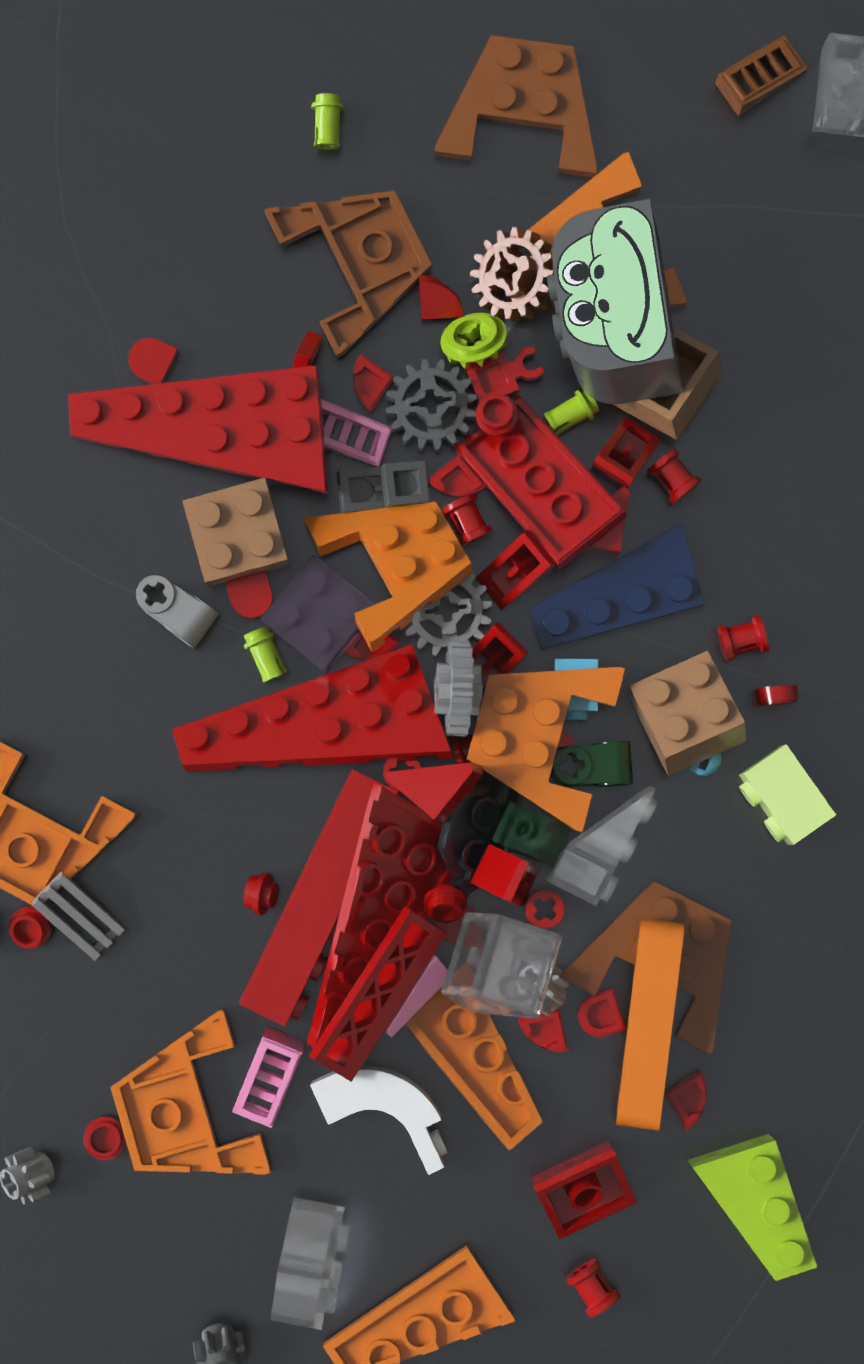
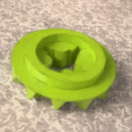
(466, 330)

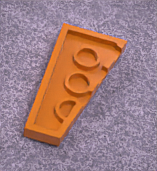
(477, 1064)
(432, 1311)

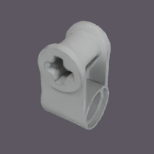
(180, 613)

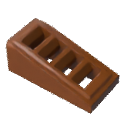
(734, 93)

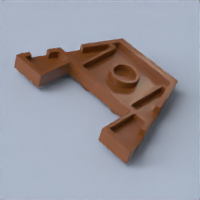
(523, 86)
(372, 248)
(701, 957)

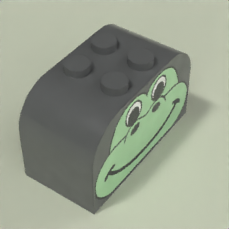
(614, 304)

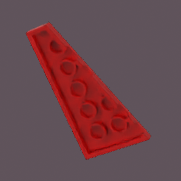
(232, 423)
(335, 719)
(390, 871)

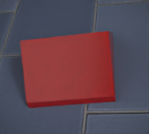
(583, 1190)

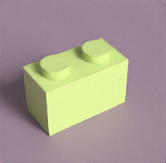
(785, 795)

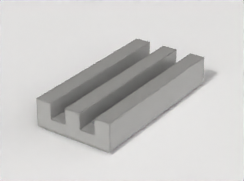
(102, 939)

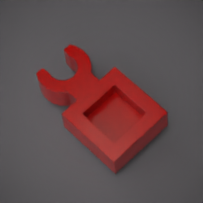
(500, 376)

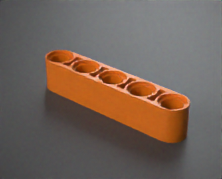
(650, 1024)

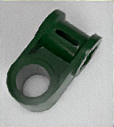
(601, 765)

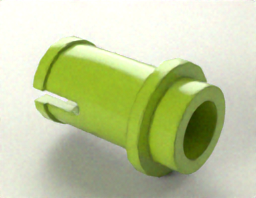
(327, 120)
(571, 412)
(265, 653)

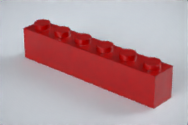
(311, 911)

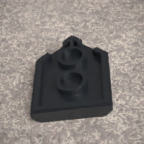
(472, 828)

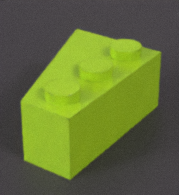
(759, 1201)

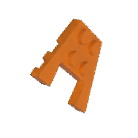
(610, 184)
(411, 552)
(522, 729)
(40, 848)
(168, 1116)

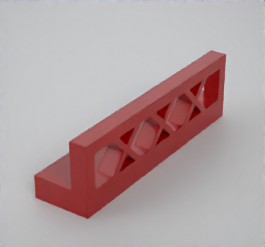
(377, 994)

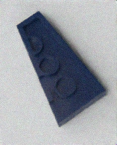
(631, 590)

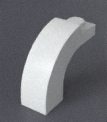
(388, 1092)

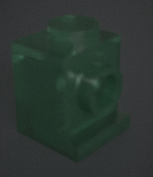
(531, 834)

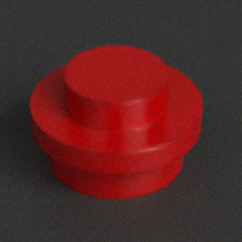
(496, 415)
(260, 893)
(445, 903)
(29, 928)
(104, 1138)

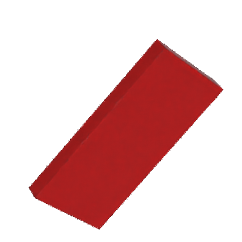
(543, 485)

